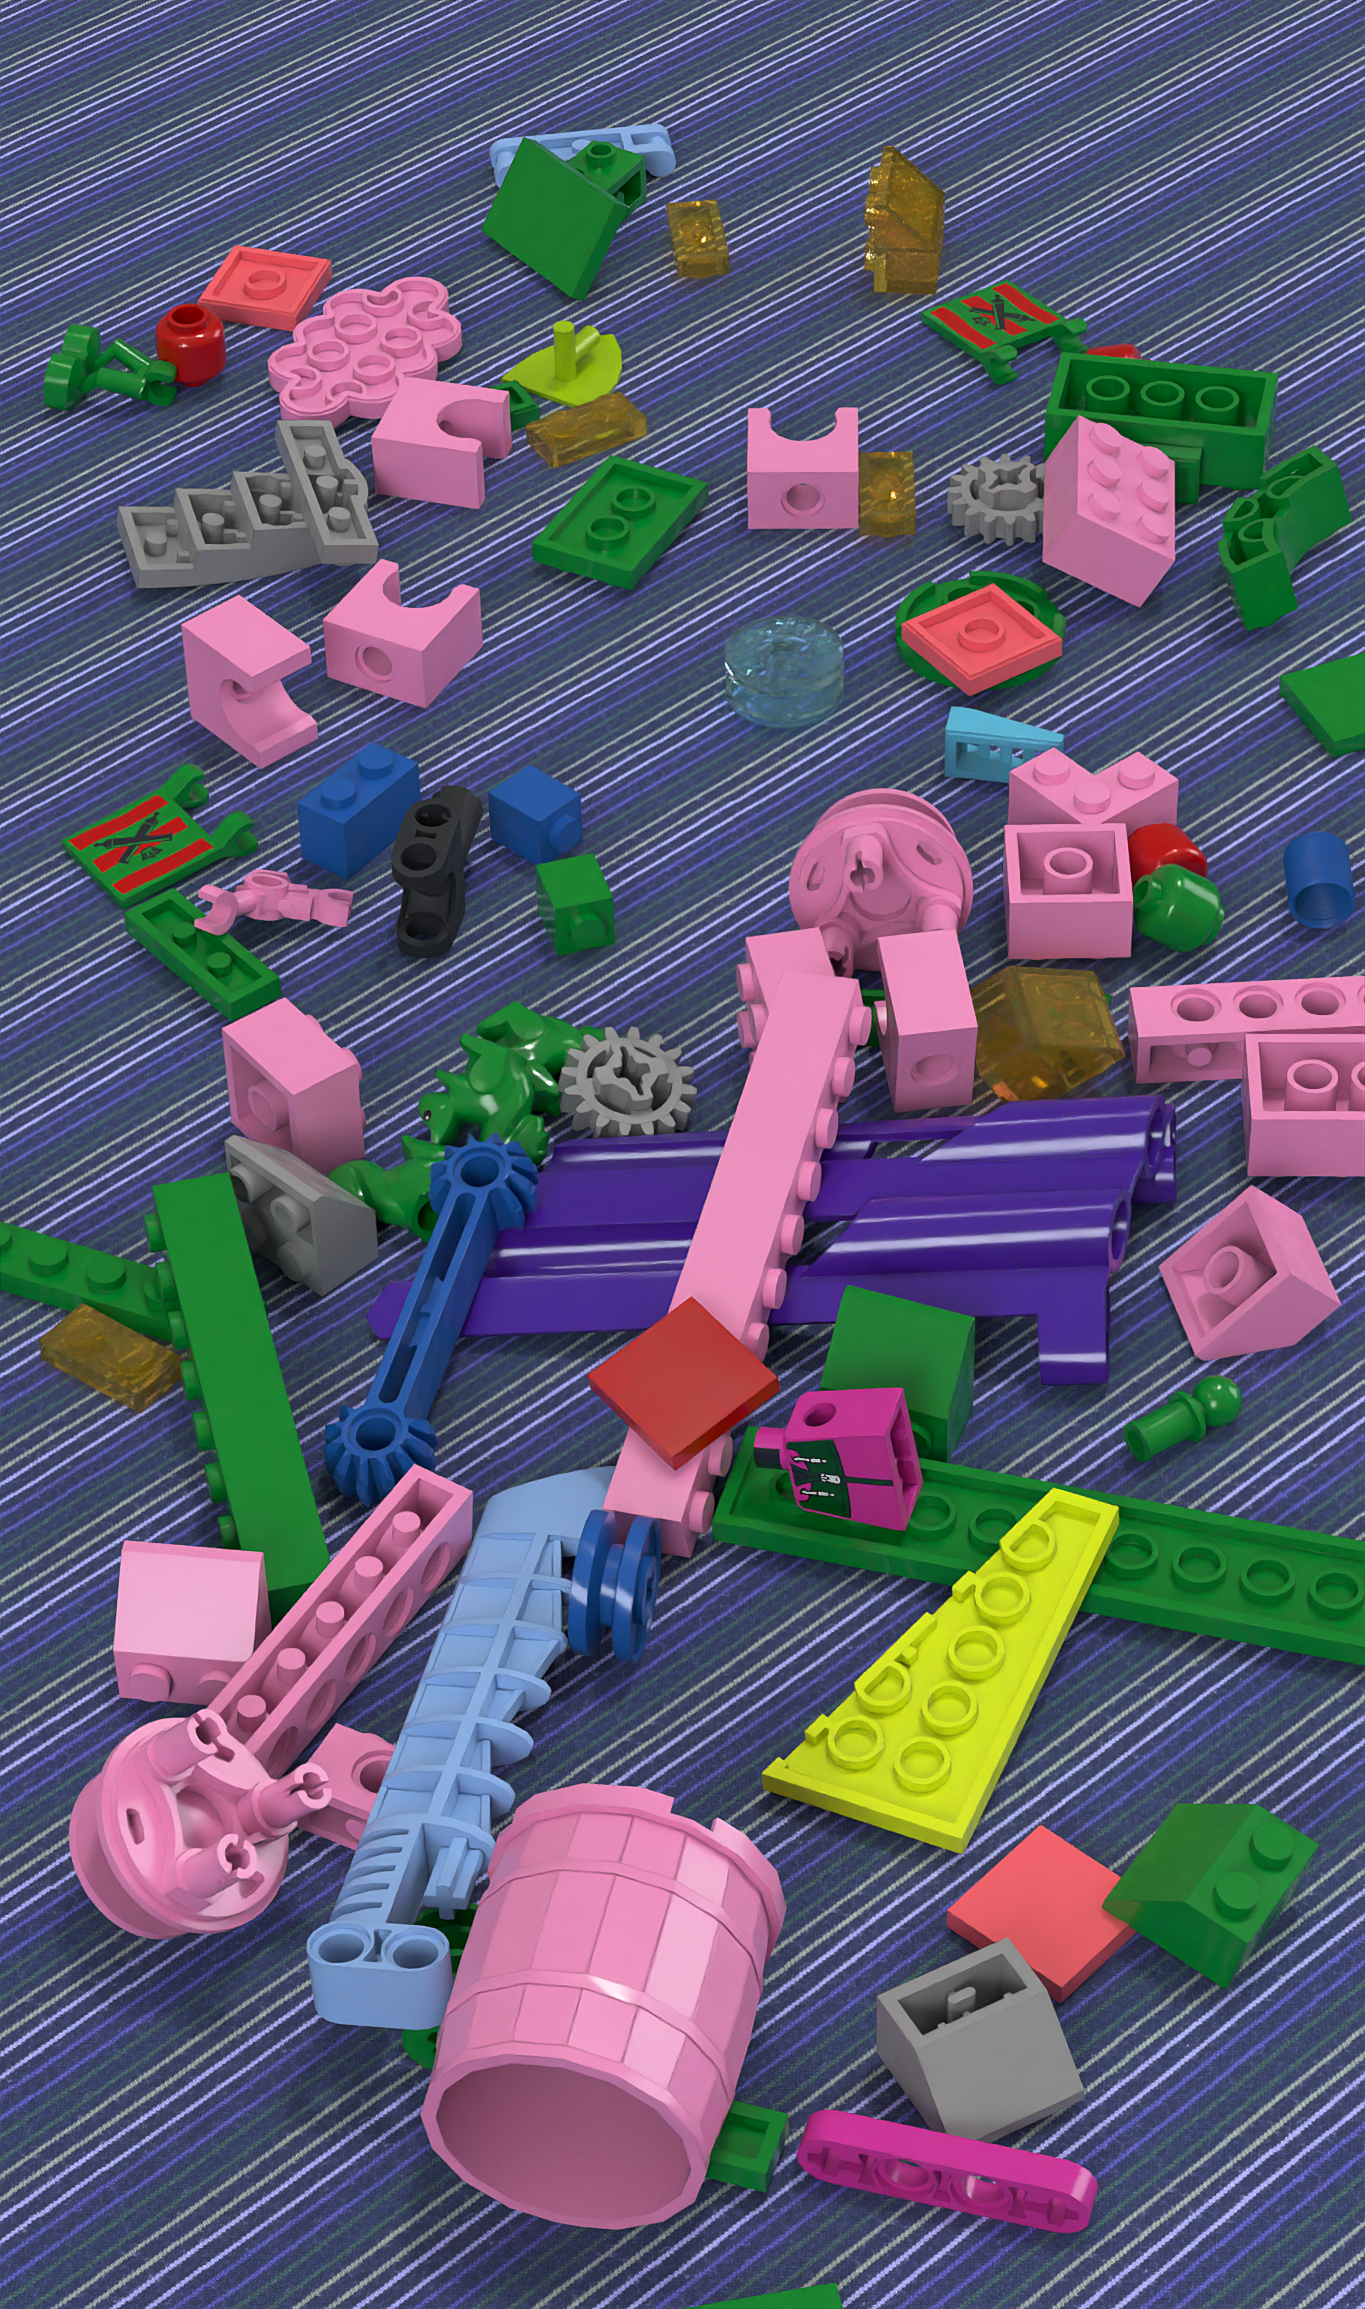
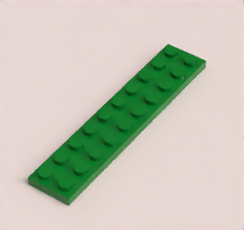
(1160, 1569)

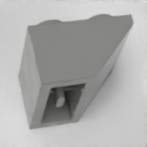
(299, 1216)
(978, 2045)

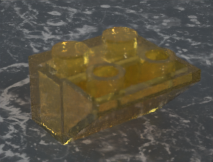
(904, 226)
(1042, 1031)

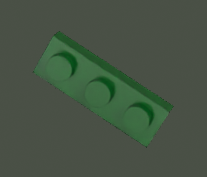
(208, 963)

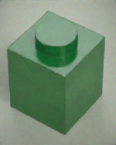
(575, 904)

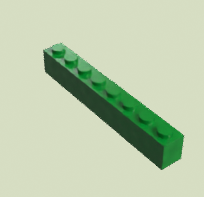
(237, 1384)

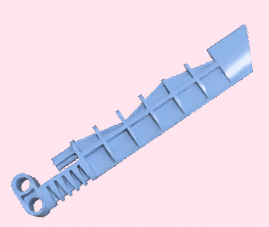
(438, 1791)

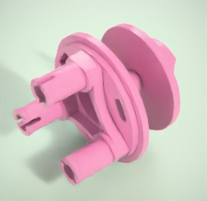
(879, 870)
(187, 1829)

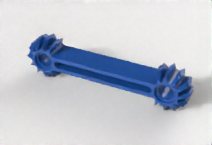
(475, 1197)

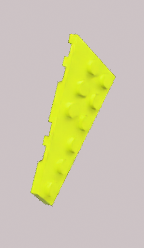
(953, 1693)

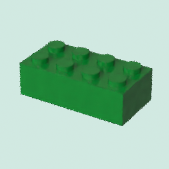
(1172, 404)

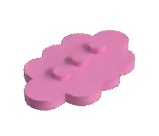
(363, 350)

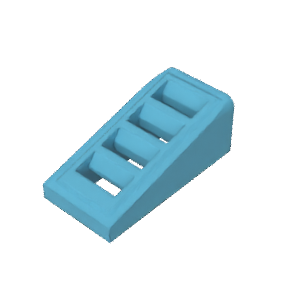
(988, 730)

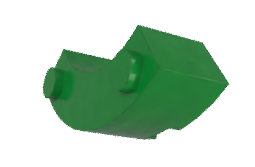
(1274, 528)

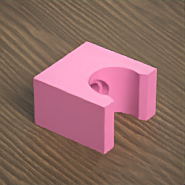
(436, 441)
(781, 465)
(401, 648)
(235, 682)
(926, 1021)

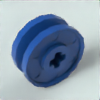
(614, 1585)

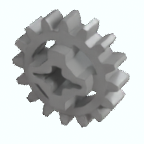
(998, 499)
(626, 1086)

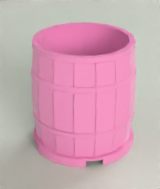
(602, 2007)

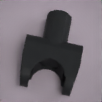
(430, 869)

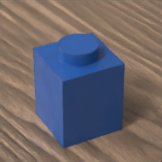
(535, 815)

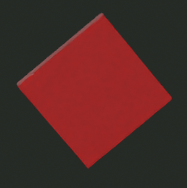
(683, 1383)

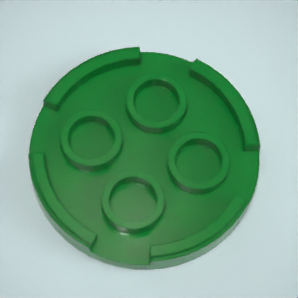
(932, 596)

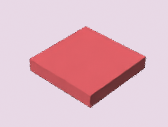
(266, 287)
(981, 639)
(1050, 1909)

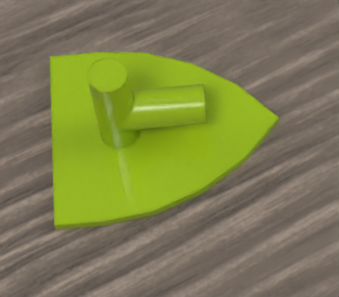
(573, 368)

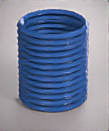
(1319, 880)

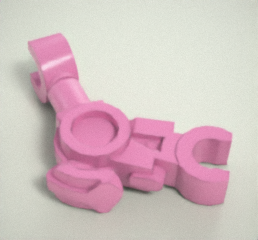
(271, 897)

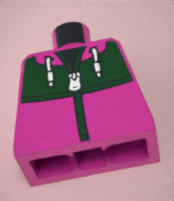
(848, 1455)

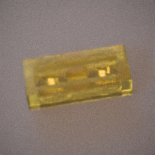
(697, 239)
(586, 429)
(886, 494)
(111, 1358)

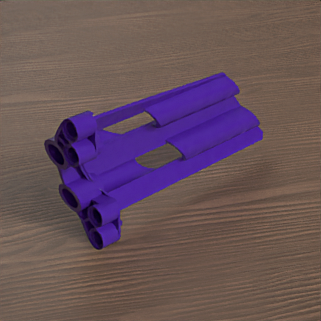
(994, 1224)

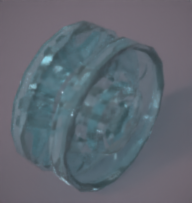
(784, 671)

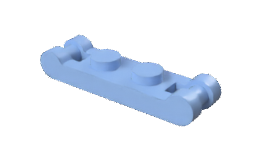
(646, 140)

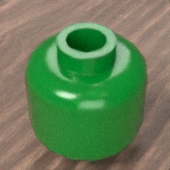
(1177, 908)

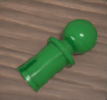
(1213, 1403)

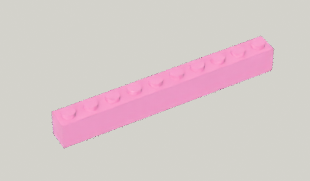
(753, 1223)

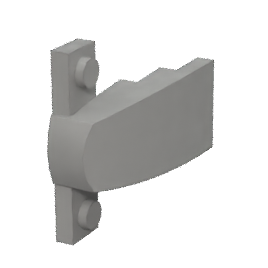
(261, 523)

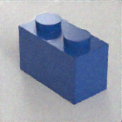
(357, 810)

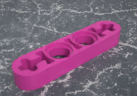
(1028, 2185)

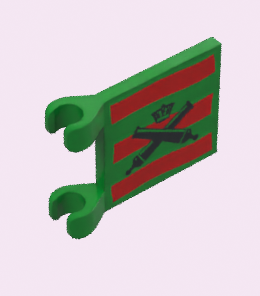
(998, 322)
(157, 841)

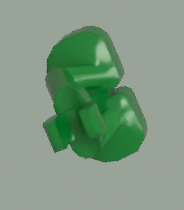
(82, 370)

